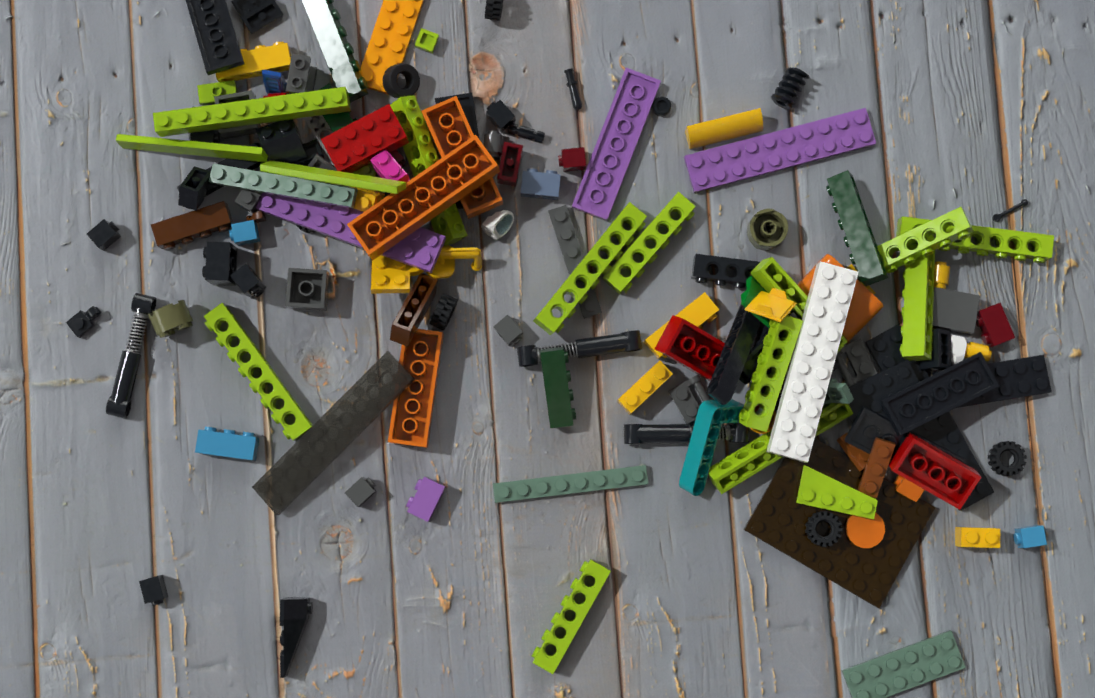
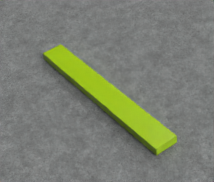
(192, 148)
(333, 177)

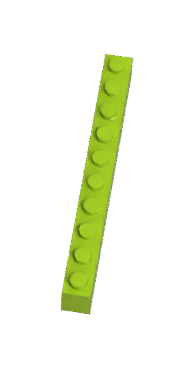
(251, 111)

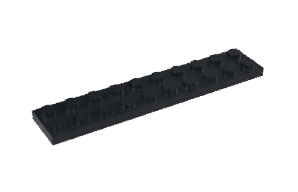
(886, 353)

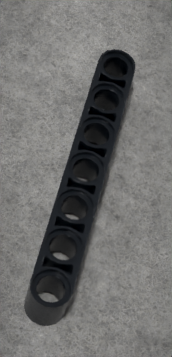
(733, 356)

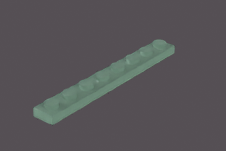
(283, 185)
(570, 483)

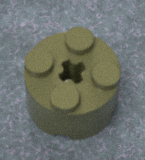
(771, 219)
(169, 318)

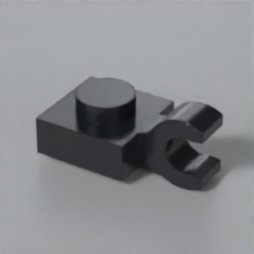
(81, 322)

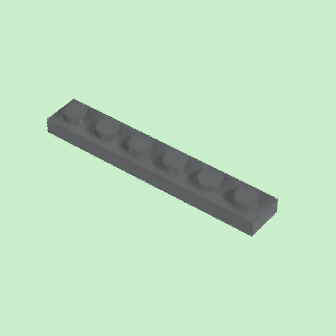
(572, 255)

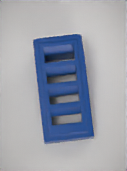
(274, 82)

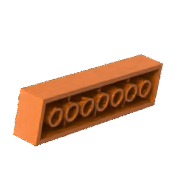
(424, 197)

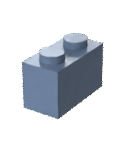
(540, 184)

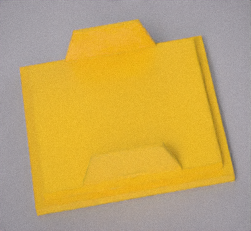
(771, 305)

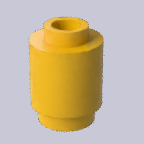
(941, 275)
(974, 348)

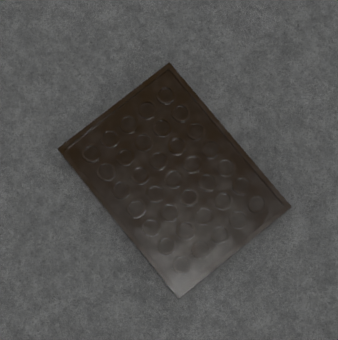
(859, 570)

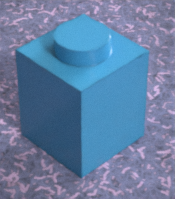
(244, 233)
(1030, 536)

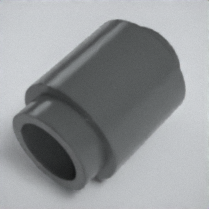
(494, 144)

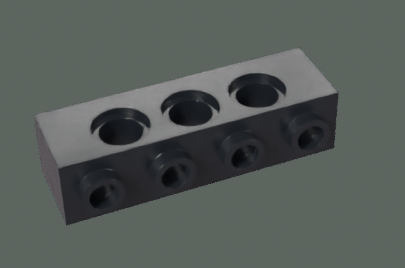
(702, 262)

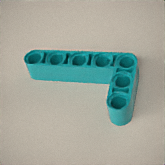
(703, 442)

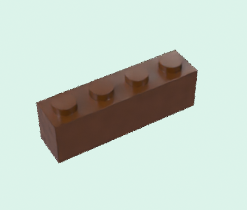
(192, 225)
(413, 309)

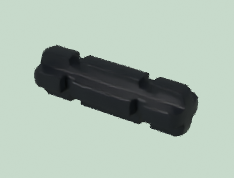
(526, 132)

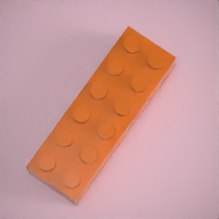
(449, 130)
(414, 406)

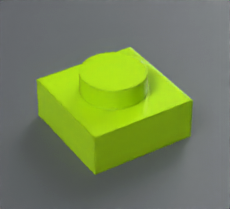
(426, 40)

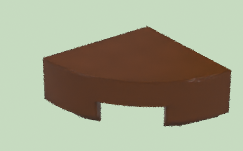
(257, 216)

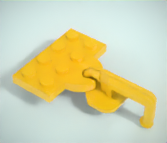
(395, 276)

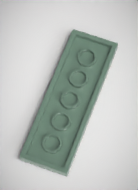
(904, 667)

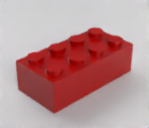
(365, 138)
(690, 347)
(934, 471)

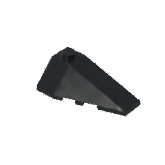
(294, 618)

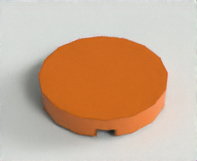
(865, 531)

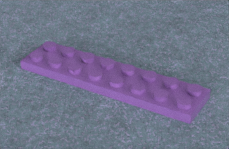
(616, 144)

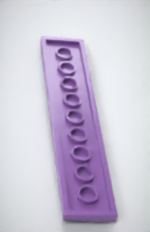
(779, 150)
(417, 250)

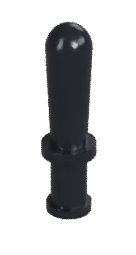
(576, 101)

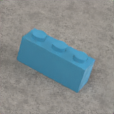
(227, 444)

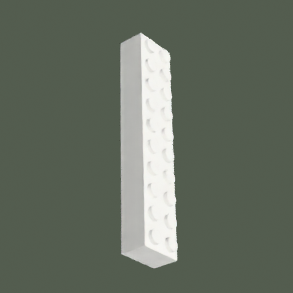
(812, 362)

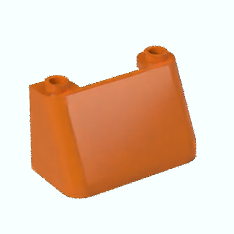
(863, 304)

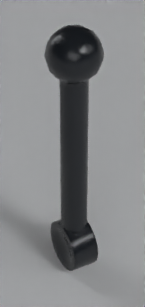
(997, 217)

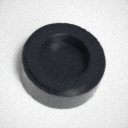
(661, 106)

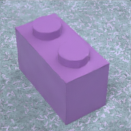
(425, 499)

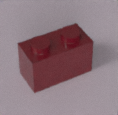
(510, 164)
(994, 325)

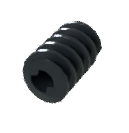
(788, 86)

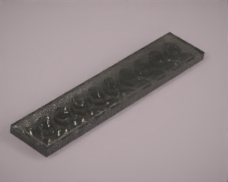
(333, 433)

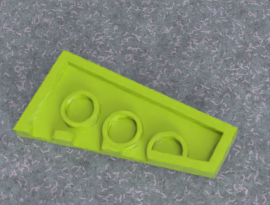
(829, 494)

